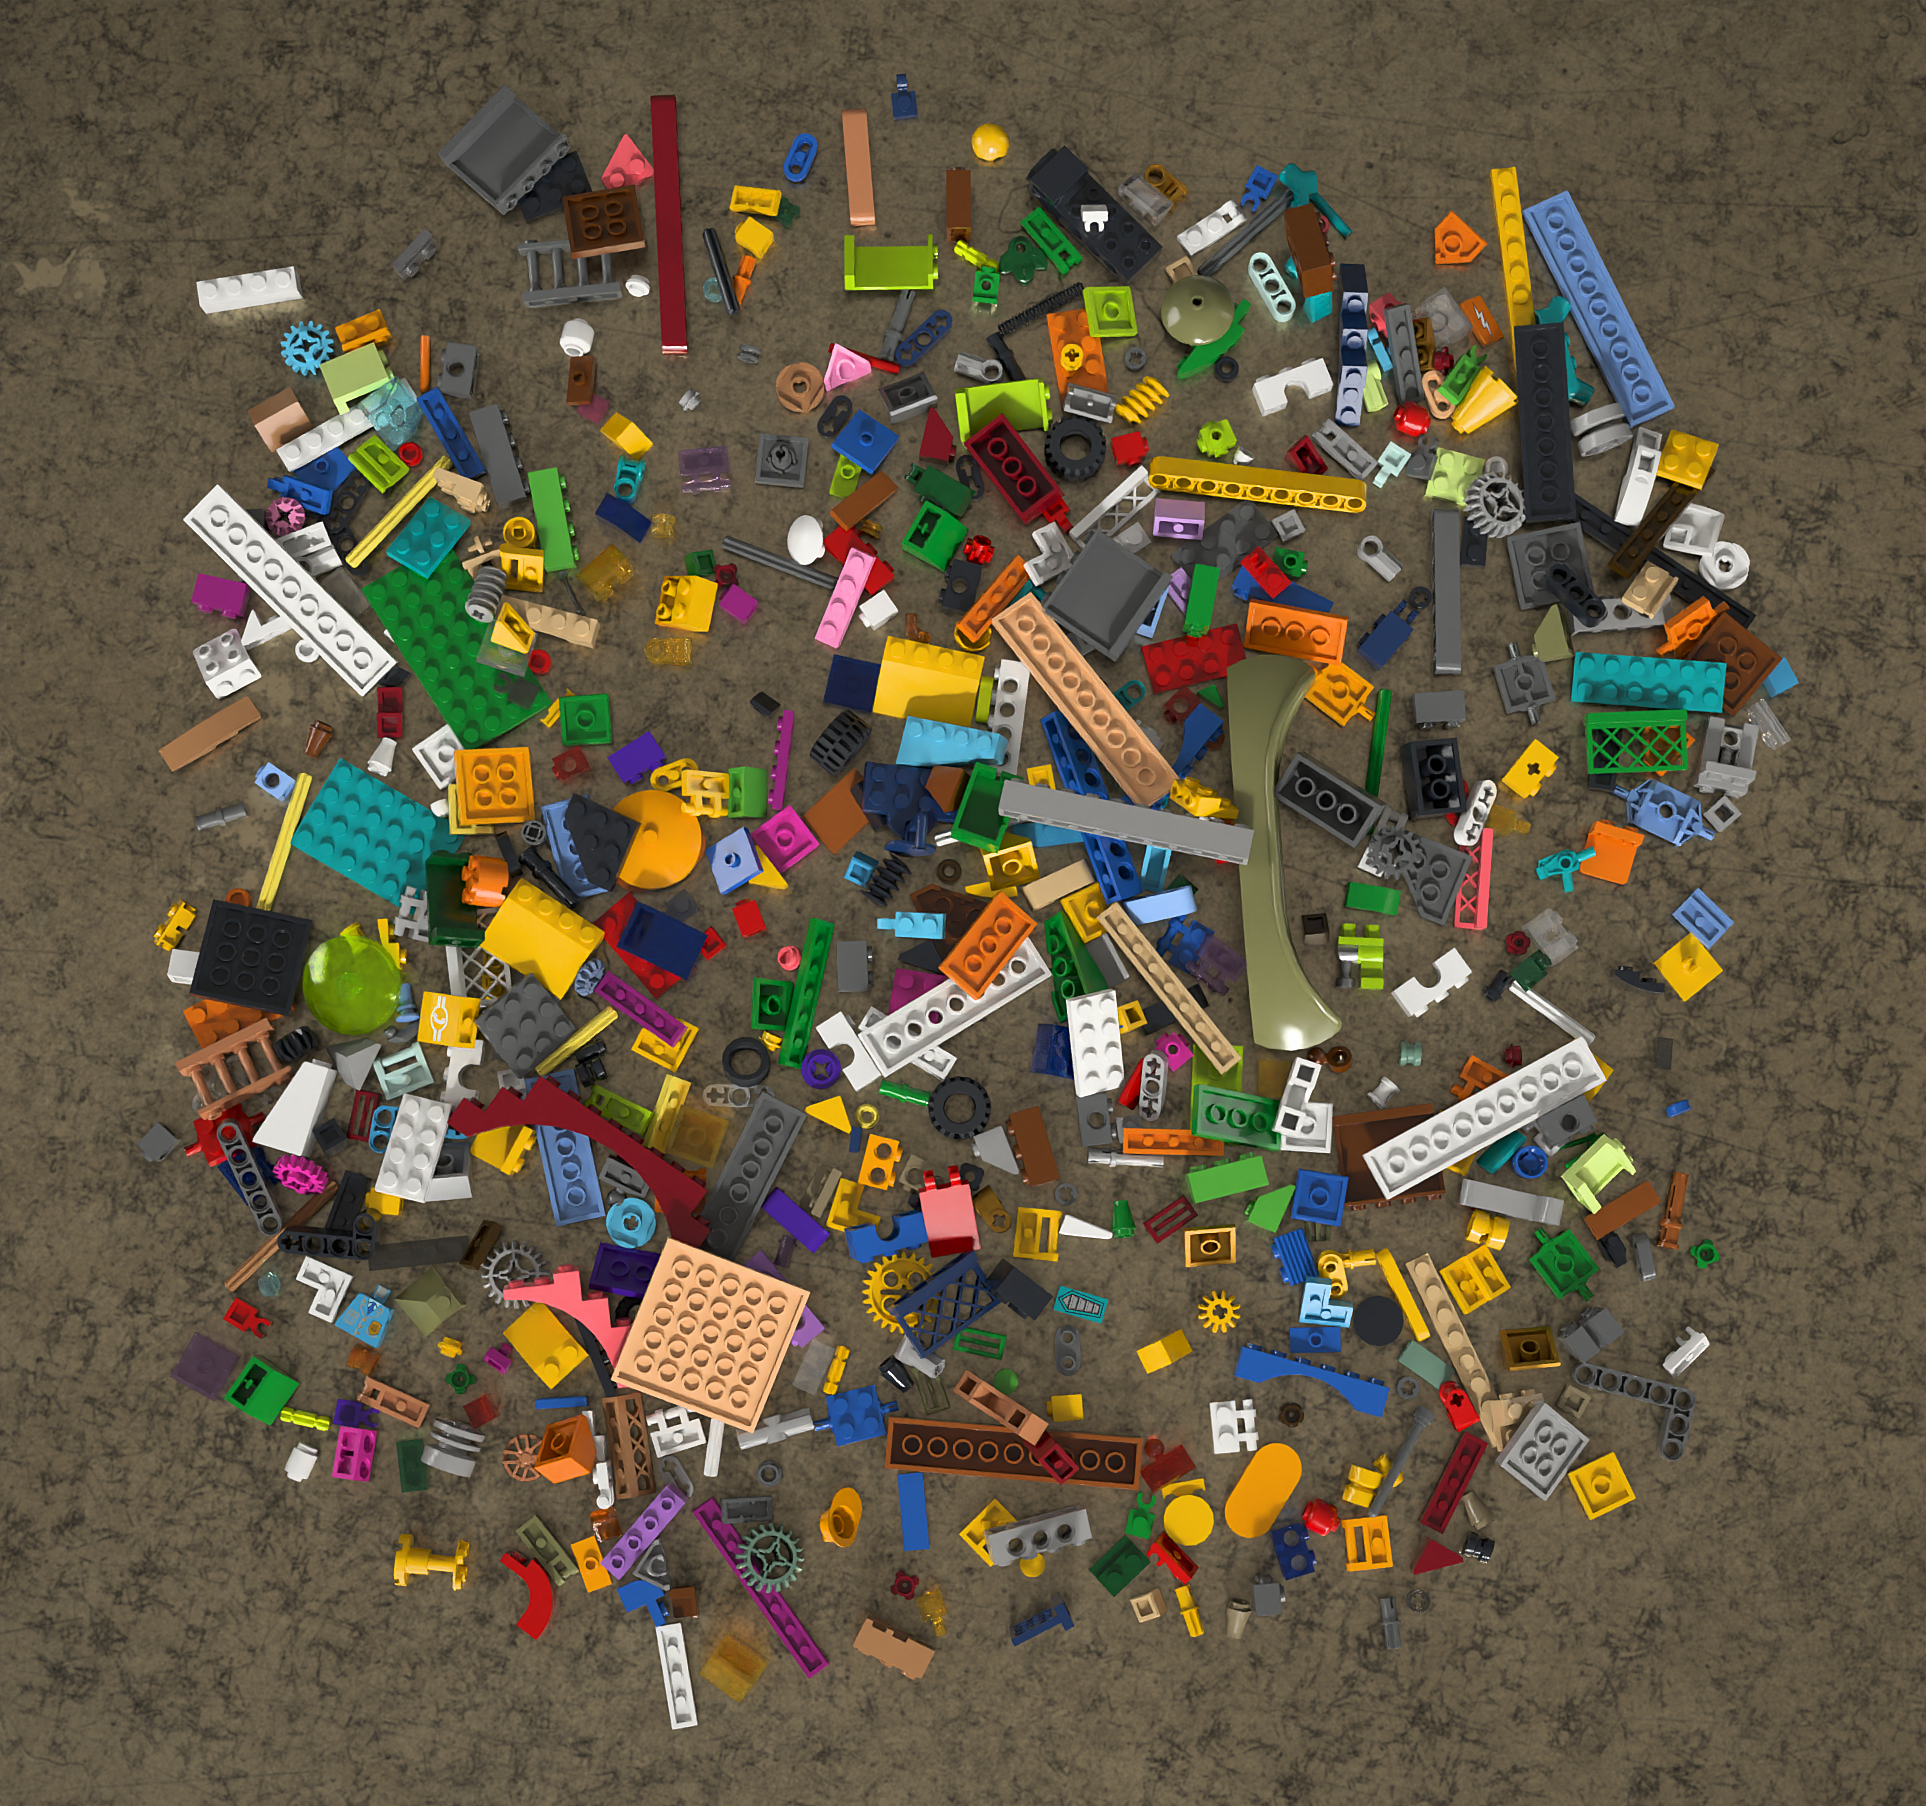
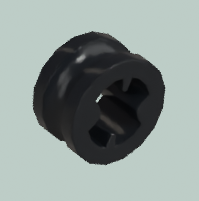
(1418, 590)

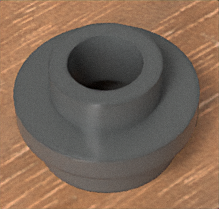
(761, 1473)

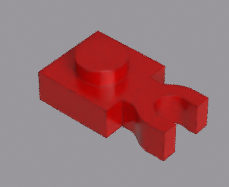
(243, 1316)

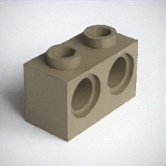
(916, 1162)

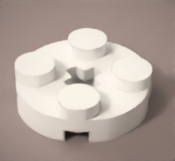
(1738, 567)

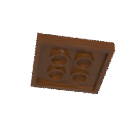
(603, 222)
(1746, 657)

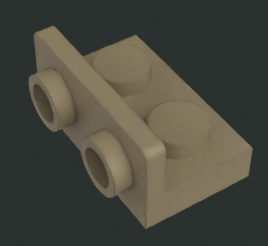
(820, 1189)

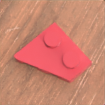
(626, 166)

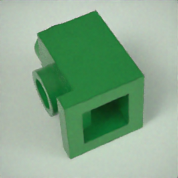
(990, 295)

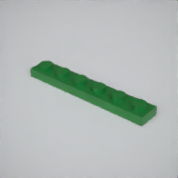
(806, 993)

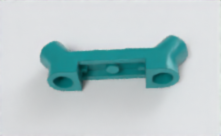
(1303, 186)
(1555, 312)

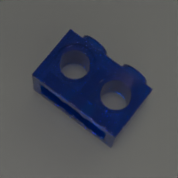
(1286, 1552)

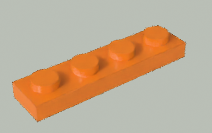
(994, 599)
(1169, 1142)

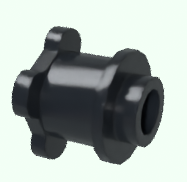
(978, 1172)

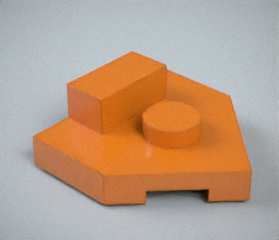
(1456, 241)
(1662, 746)

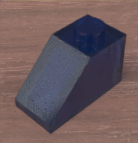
(623, 518)

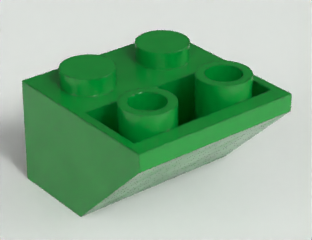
(934, 536)
(261, 1390)

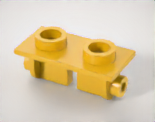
(177, 916)

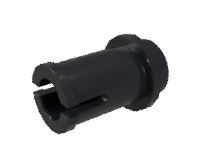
(1497, 986)
(591, 1050)

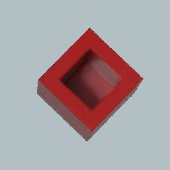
(749, 917)

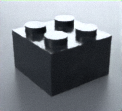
(1012, 1285)

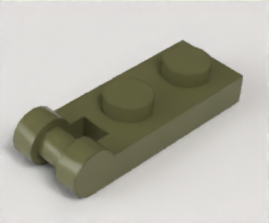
(547, 1549)

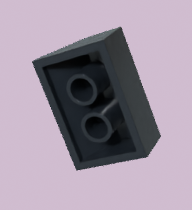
(1433, 778)

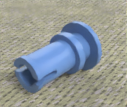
(406, 1005)

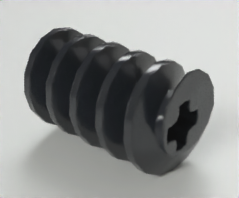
(886, 880)

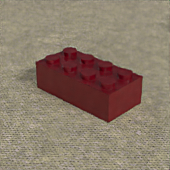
(1014, 469)

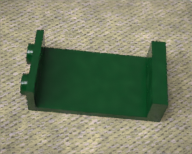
(449, 919)

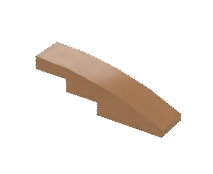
(209, 733)

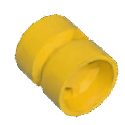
(521, 533)
(1487, 1229)
(1362, 1486)

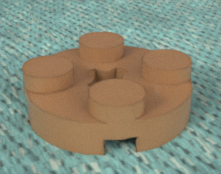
(798, 373)

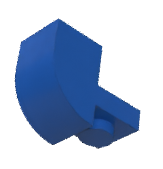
(642, 1592)

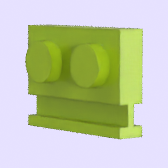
(378, 463)

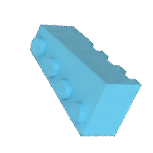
(944, 744)

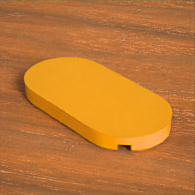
(1263, 1490)

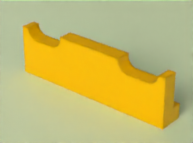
(554, 711)
(1184, 1487)

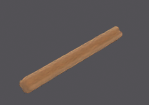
(271, 1246)

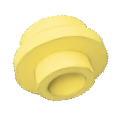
(866, 1108)

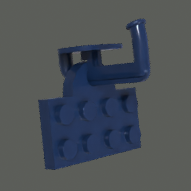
(903, 799)

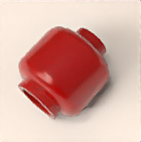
(1412, 418)
(1320, 1517)

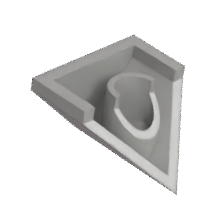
(353, 1059)
(654, 1566)

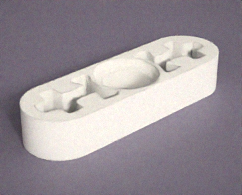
(1468, 828)

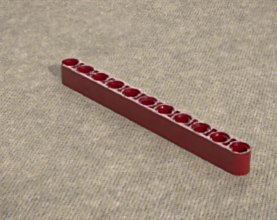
(669, 224)

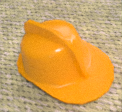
(842, 1518)

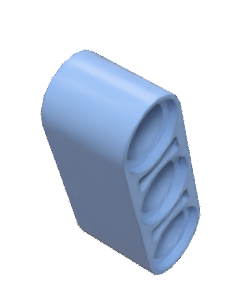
(1160, 905)

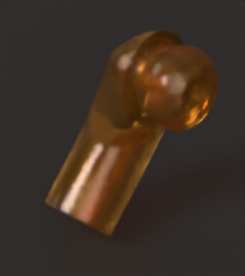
(912, 630)

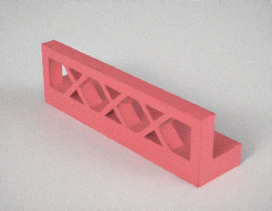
(1482, 884)

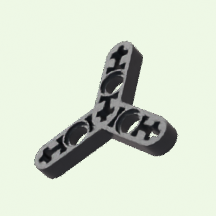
(338, 534)

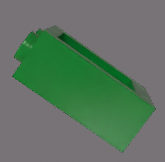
(1201, 600)

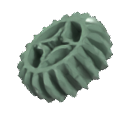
(774, 1547)

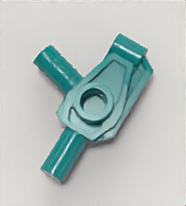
(1563, 863)

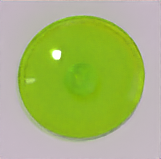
(351, 984)

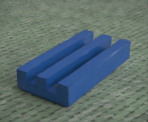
(562, 1402)

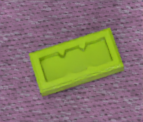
(845, 478)

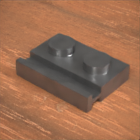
(421, 248)

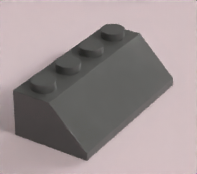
(1328, 799)

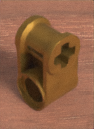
(1167, 185)
(989, 1206)

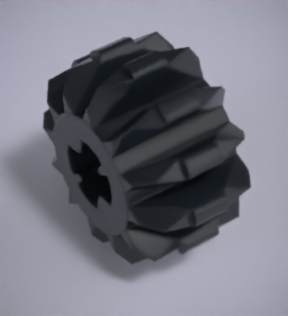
(295, 1044)

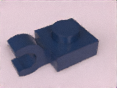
(903, 102)

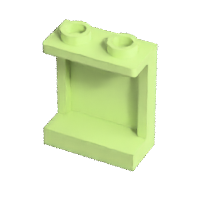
(355, 374)
(1596, 1170)

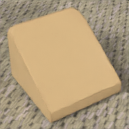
(1149, 1605)

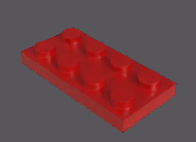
(1192, 659)
(613, 924)

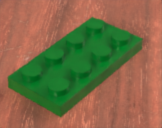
(1235, 1117)

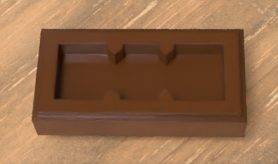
(581, 380)

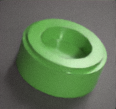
(1005, 1381)

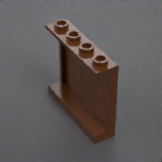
(1364, 1132)

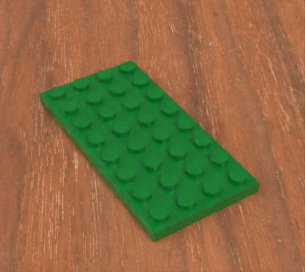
(442, 648)

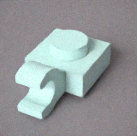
(1392, 462)

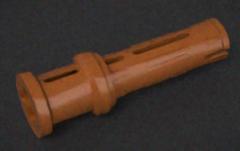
(1671, 1223)

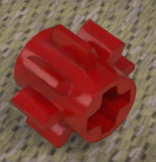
(978, 550)

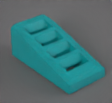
(1318, 306)

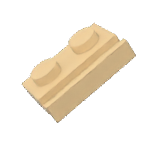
(1649, 589)

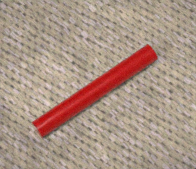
(874, 361)

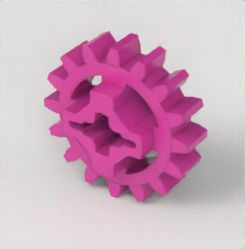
(300, 1174)

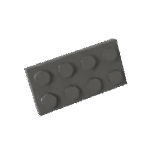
(1227, 540)

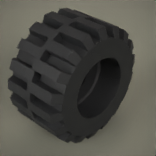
(1075, 428)
(840, 742)
(937, 1108)

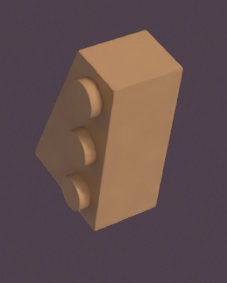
(893, 1647)

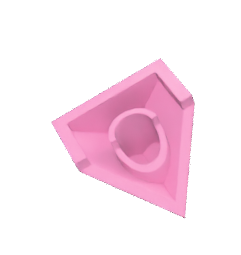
(844, 368)

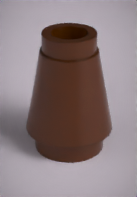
(317, 738)

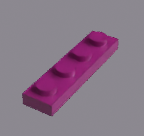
(780, 771)
(640, 1009)

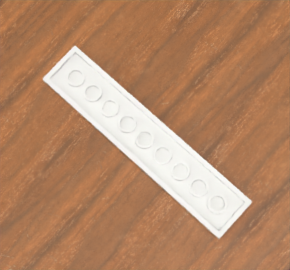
(290, 590)
(1484, 1117)

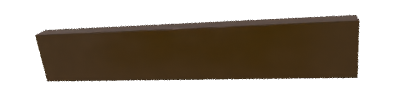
(1655, 527)

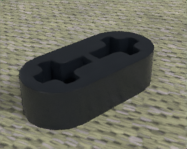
(840, 420)
(975, 475)
(508, 854)

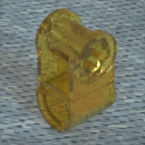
(675, 651)

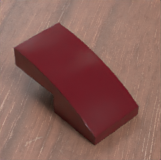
(390, 712)

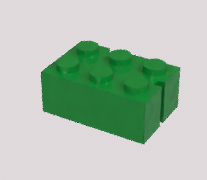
(978, 815)

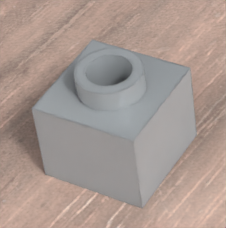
(1727, 808)

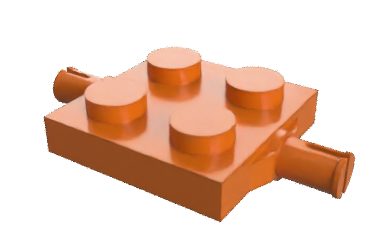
(1689, 627)

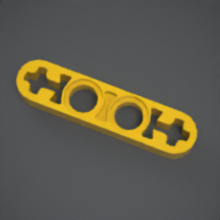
(1402, 1294)

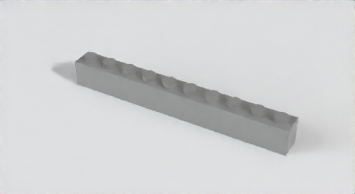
(1126, 821)

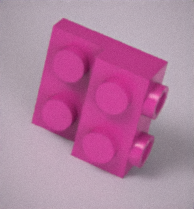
(911, 985)

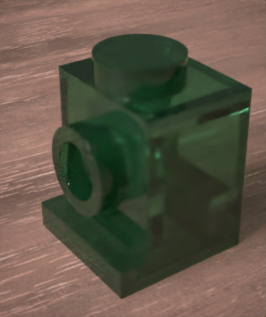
(1531, 970)

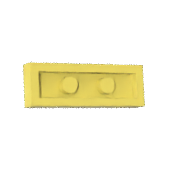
(665, 1112)

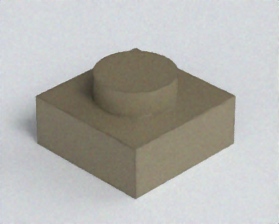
(1573, 1401)

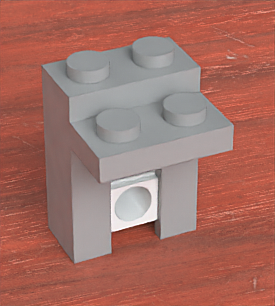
(1722, 776)

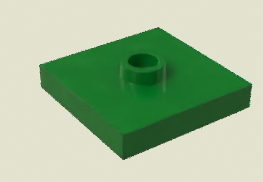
(585, 720)

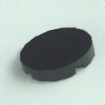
(1378, 1320)

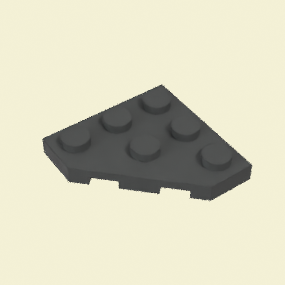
(1436, 877)

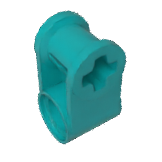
(629, 475)

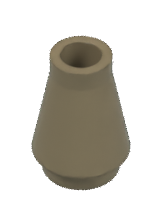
(1477, 1511)
(1237, 1616)

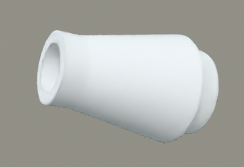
(382, 758)

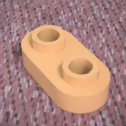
(1433, 397)

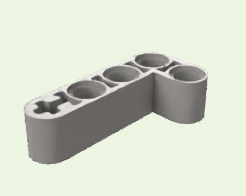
(1511, 1202)

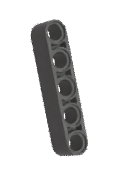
(254, 1188)

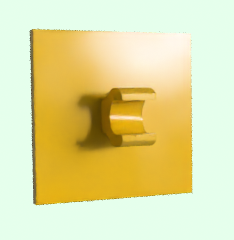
(1688, 966)

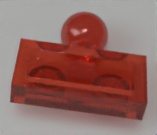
(1166, 1467)

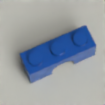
(907, 1233)

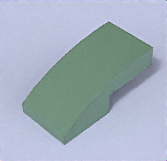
(1425, 1364)

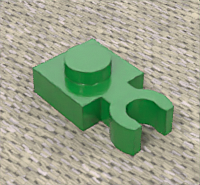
(1141, 1520)

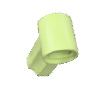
(1373, 393)

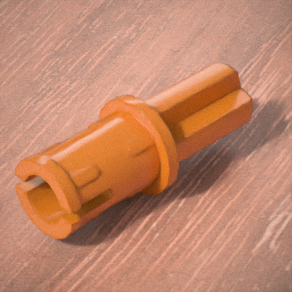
(743, 275)

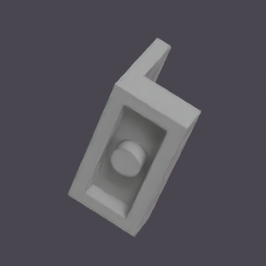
(1107, 960)

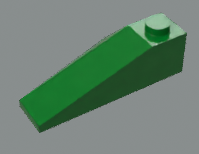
(1072, 965)

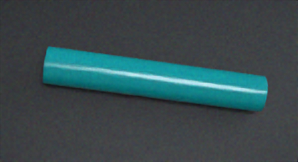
(1331, 215)

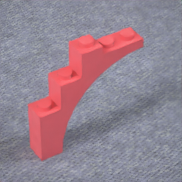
(567, 1294)

